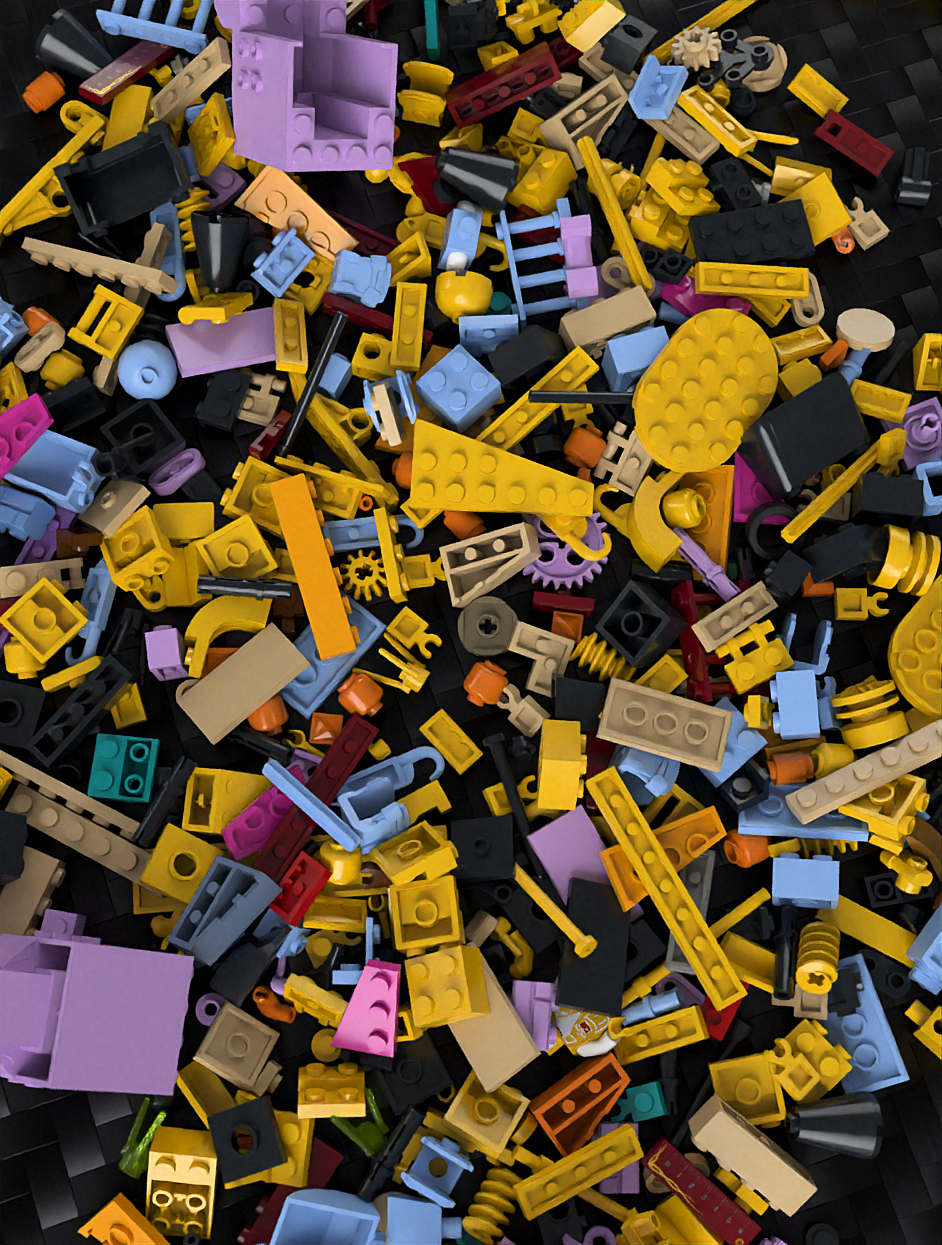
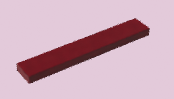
(325, 784)

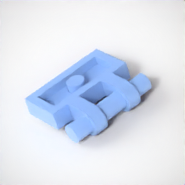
(483, 333)

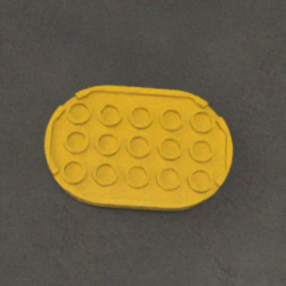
(705, 390)
(917, 653)

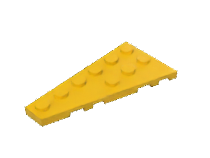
(472, 476)

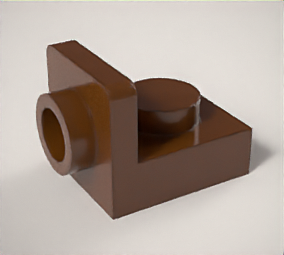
(76, 541)

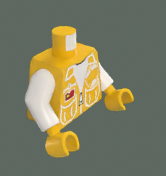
(586, 1032)

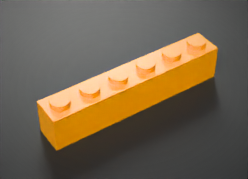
(313, 568)

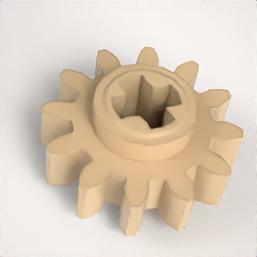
(696, 48)

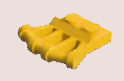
(297, 1141)

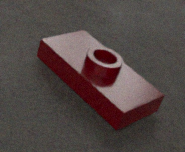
(562, 601)

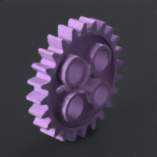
(559, 570)

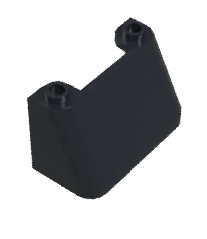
(125, 180)
(804, 437)

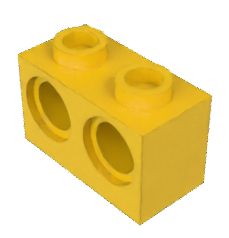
(377, 368)

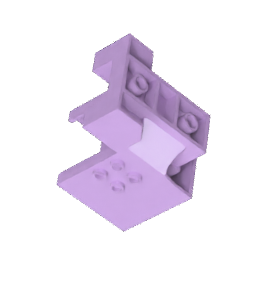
(307, 88)
(90, 1014)

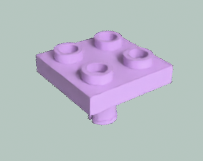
(923, 435)

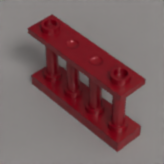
(694, 658)

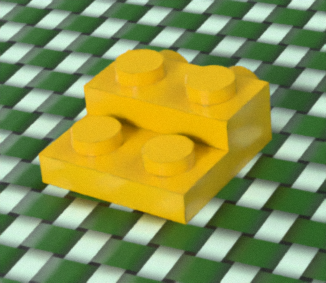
(682, 187)
(658, 222)
(253, 494)
(137, 551)
(239, 551)
(45, 619)
(890, 807)
(416, 852)
(426, 916)
(827, 1060)
(750, 1088)
(331, 1091)
(484, 1116)

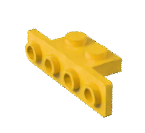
(336, 492)

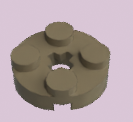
(475, 614)

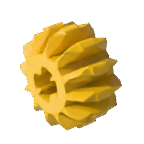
(359, 566)

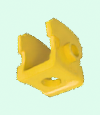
(425, 97)

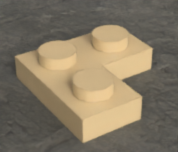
(548, 650)

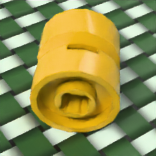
(624, 183)

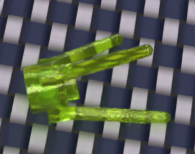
(368, 1136)
(136, 1157)

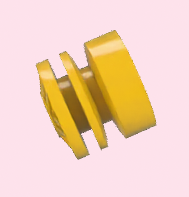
(909, 562)
(869, 714)

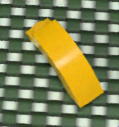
(645, 527)
(220, 616)

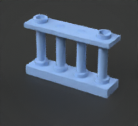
(167, 34)
(504, 231)

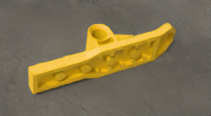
(36, 198)
(335, 426)

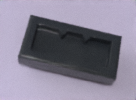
(204, 489)

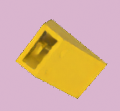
(541, 176)
(217, 798)
(182, 1182)

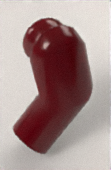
(370, 12)

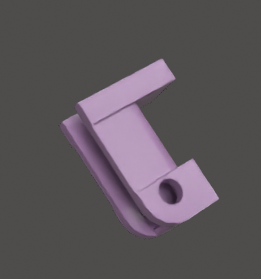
(576, 244)

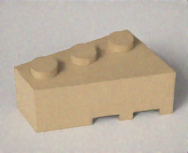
(585, 116)
(605, 318)
(487, 560)

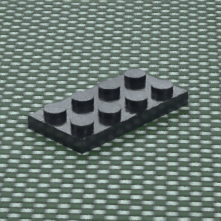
(753, 235)

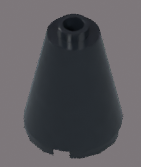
(71, 47)
(479, 175)
(219, 246)
(838, 1124)

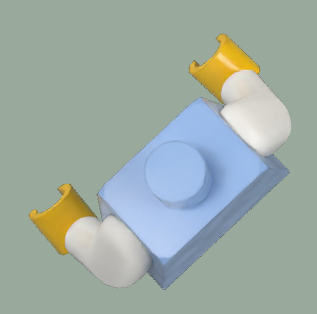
(462, 236)

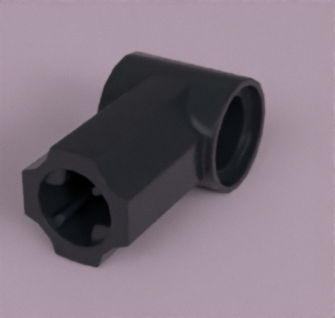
(913, 184)

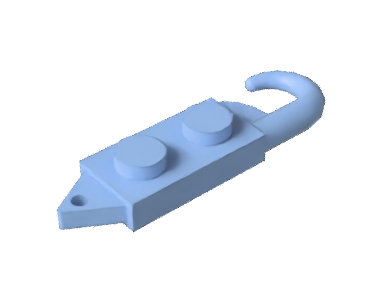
(175, 256)
(362, 533)
(97, 600)
(397, 769)

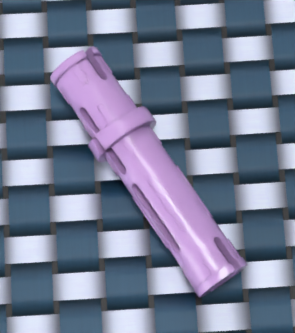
(708, 570)

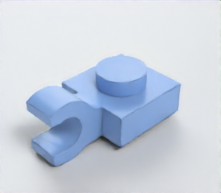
(826, 711)

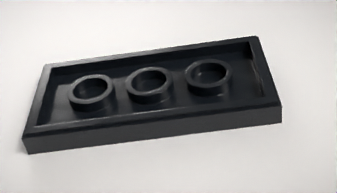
(597, 980)

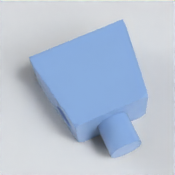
(419, 1221)

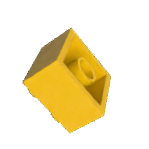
(561, 765)
(447, 986)

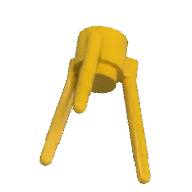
(768, 138)
(412, 673)

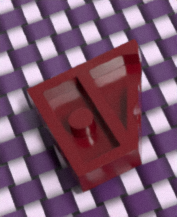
(423, 175)
(265, 444)

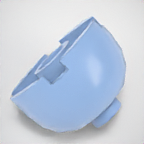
(147, 370)

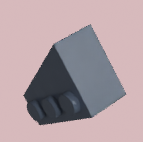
(222, 909)

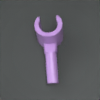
(278, 981)

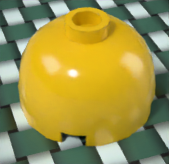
(463, 294)

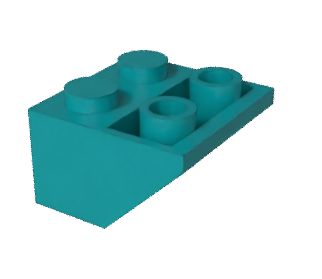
(123, 769)

